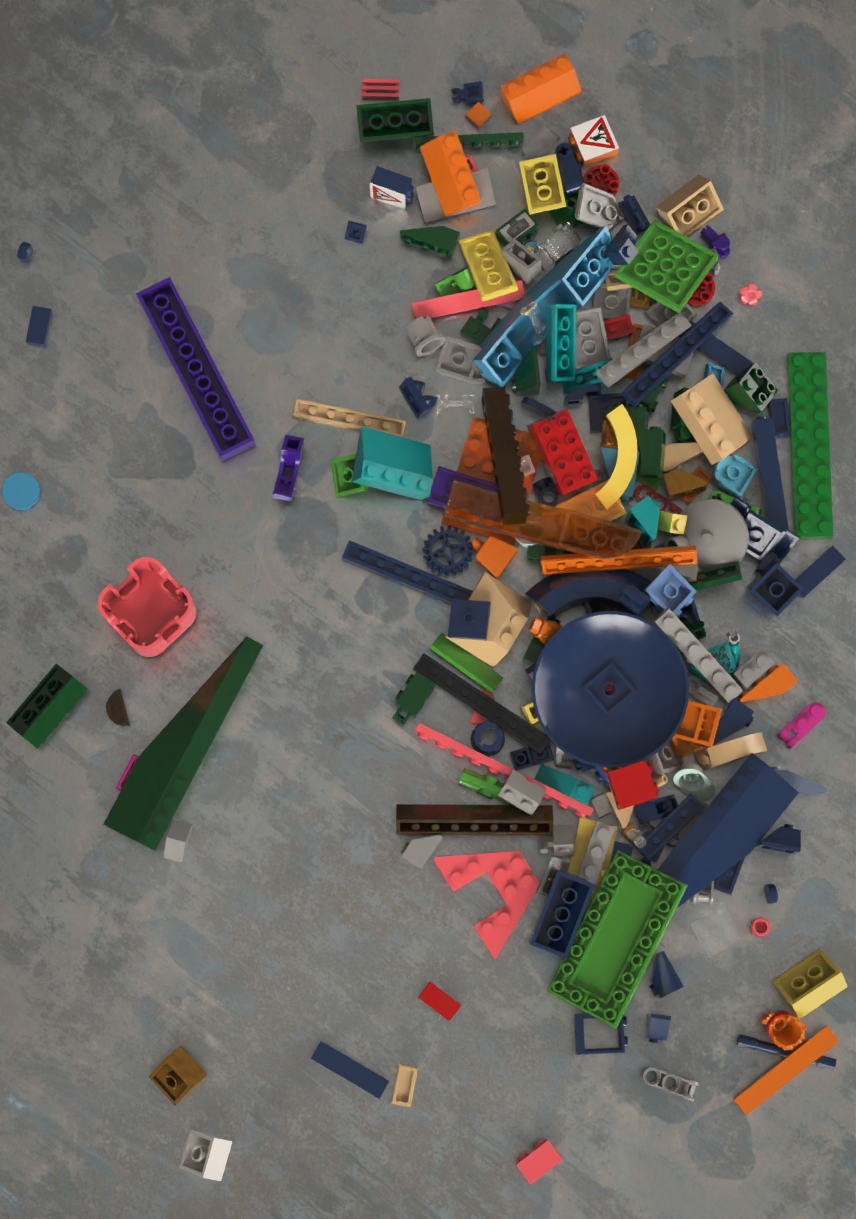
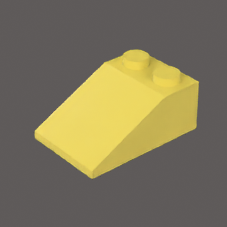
(542, 184)

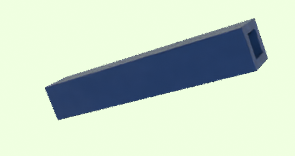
(769, 471)

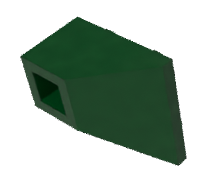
(751, 389)

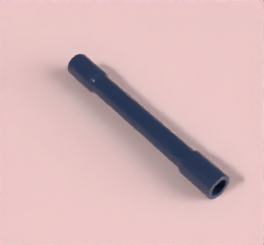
(755, 1044)

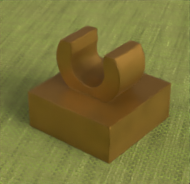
(639, 300)

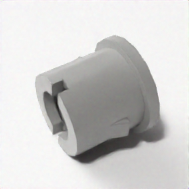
(424, 335)

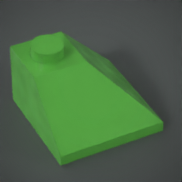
(342, 476)

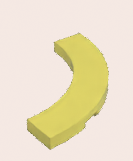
(625, 460)

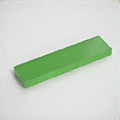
(466, 663)

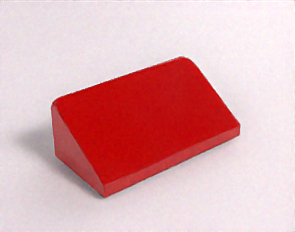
(439, 1001)

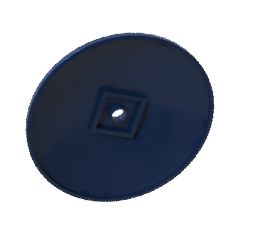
(647, 682)

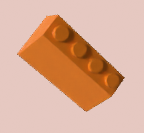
(540, 89)
(450, 174)

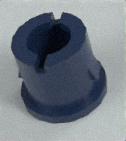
(488, 750)

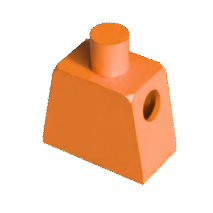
(493, 555)

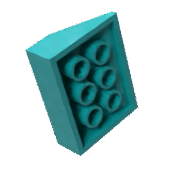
(393, 464)

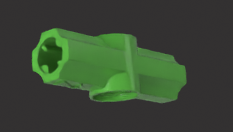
(483, 784)

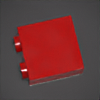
(632, 785)

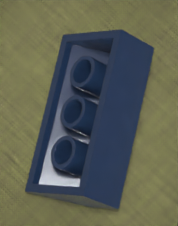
(561, 913)

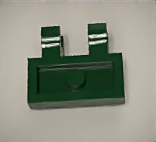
(476, 330)

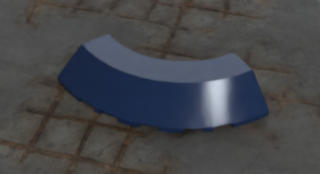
(564, 590)

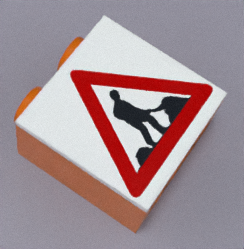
(593, 141)

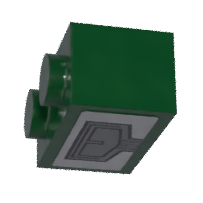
(519, 227)

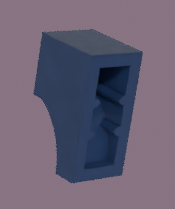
(622, 247)

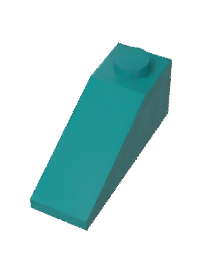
(585, 377)
(565, 784)

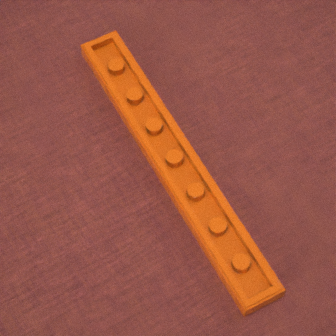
(632, 559)

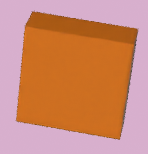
(478, 115)

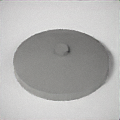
(716, 531)

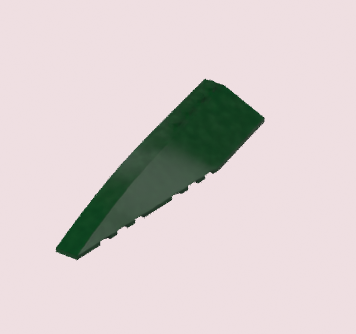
(175, 755)

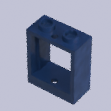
(579, 1037)

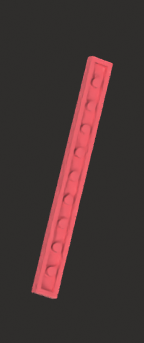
(496, 767)

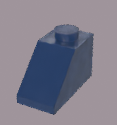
(655, 809)
(657, 1027)

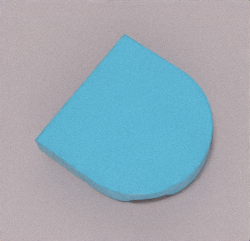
(734, 474)

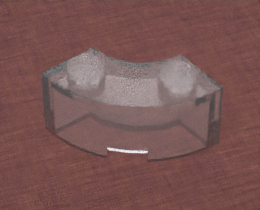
(556, 245)

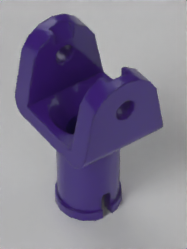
(718, 242)

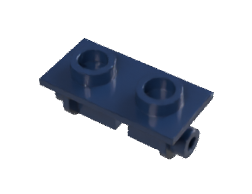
(634, 214)

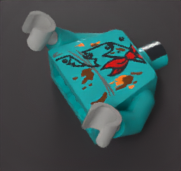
(726, 655)

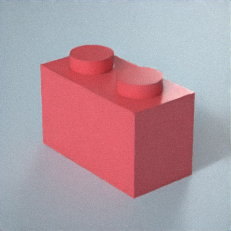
(538, 1161)

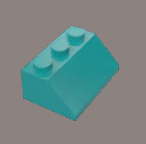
(645, 518)

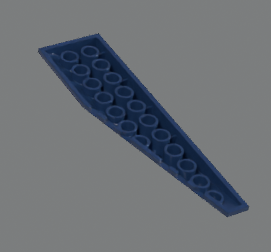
(729, 826)

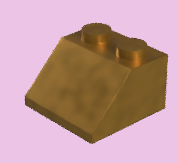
(177, 1075)

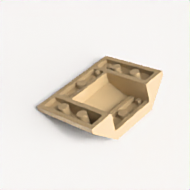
(507, 618)

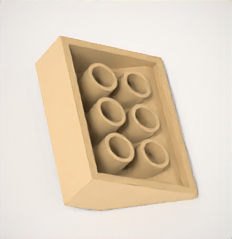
(712, 419)

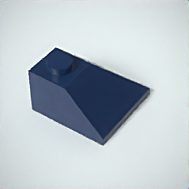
(784, 839)
(663, 977)

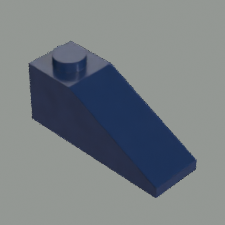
(733, 720)

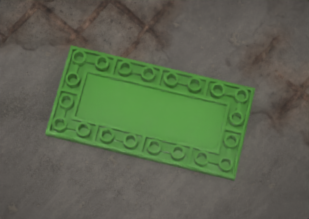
(617, 938)

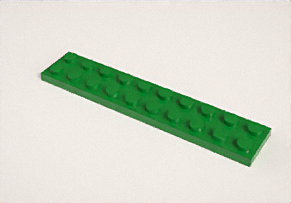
(810, 445)

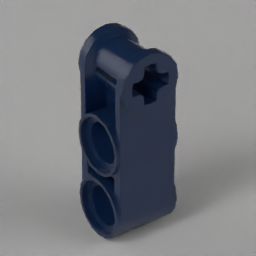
(569, 168)

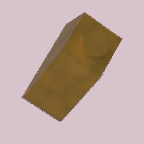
(682, 483)

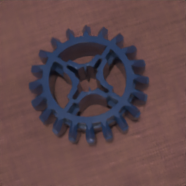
(455, 549)

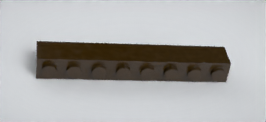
(504, 456)
(472, 820)

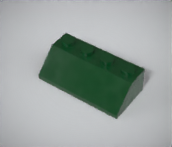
(395, 120)
(46, 706)

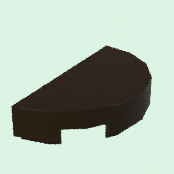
(117, 710)

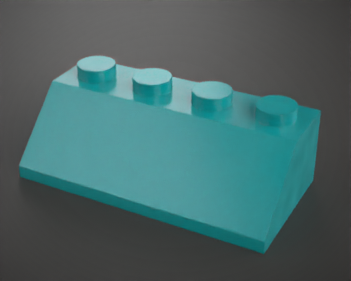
(560, 342)

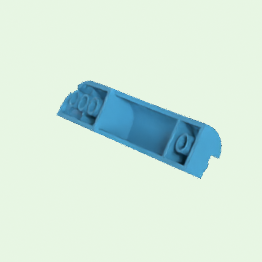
(567, 283)

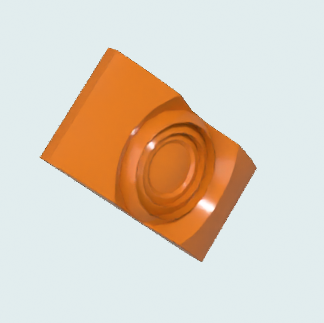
(699, 724)

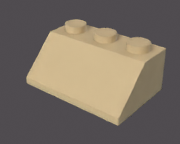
(690, 206)

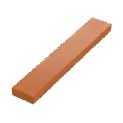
(786, 1069)

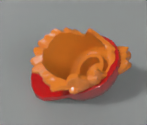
(784, 1029)

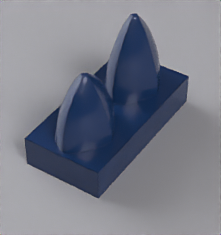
(412, 392)

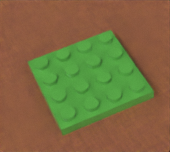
(667, 266)

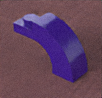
(289, 467)

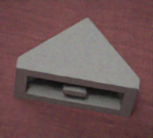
(177, 840)

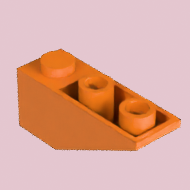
(773, 685)

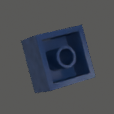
(775, 587)

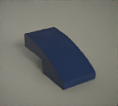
(577, 395)

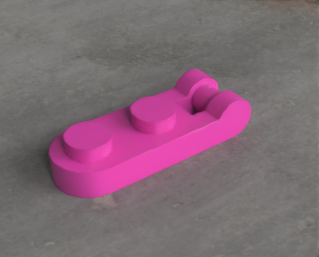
(803, 723)

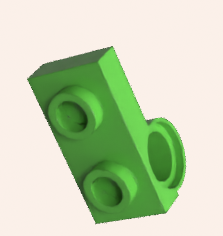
(455, 283)

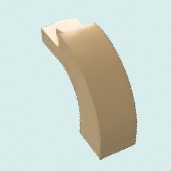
(731, 751)

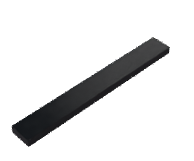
(482, 703)

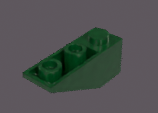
(437, 239)

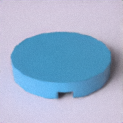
(21, 491)

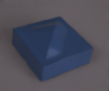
(355, 232)

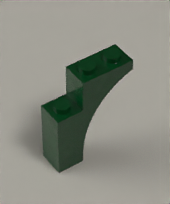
(650, 441)

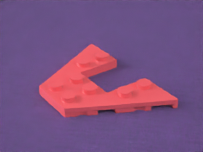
(512, 879)

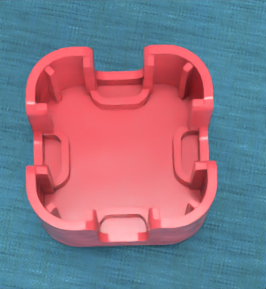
(148, 607)

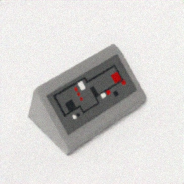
(553, 864)

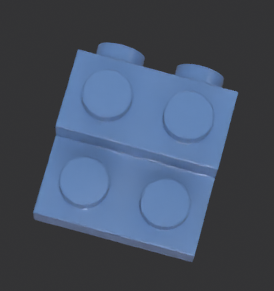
(670, 591)

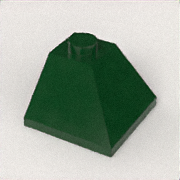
(527, 376)

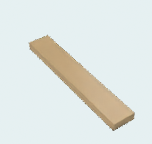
(347, 417)

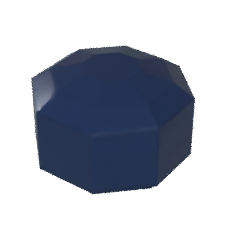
(24, 251)

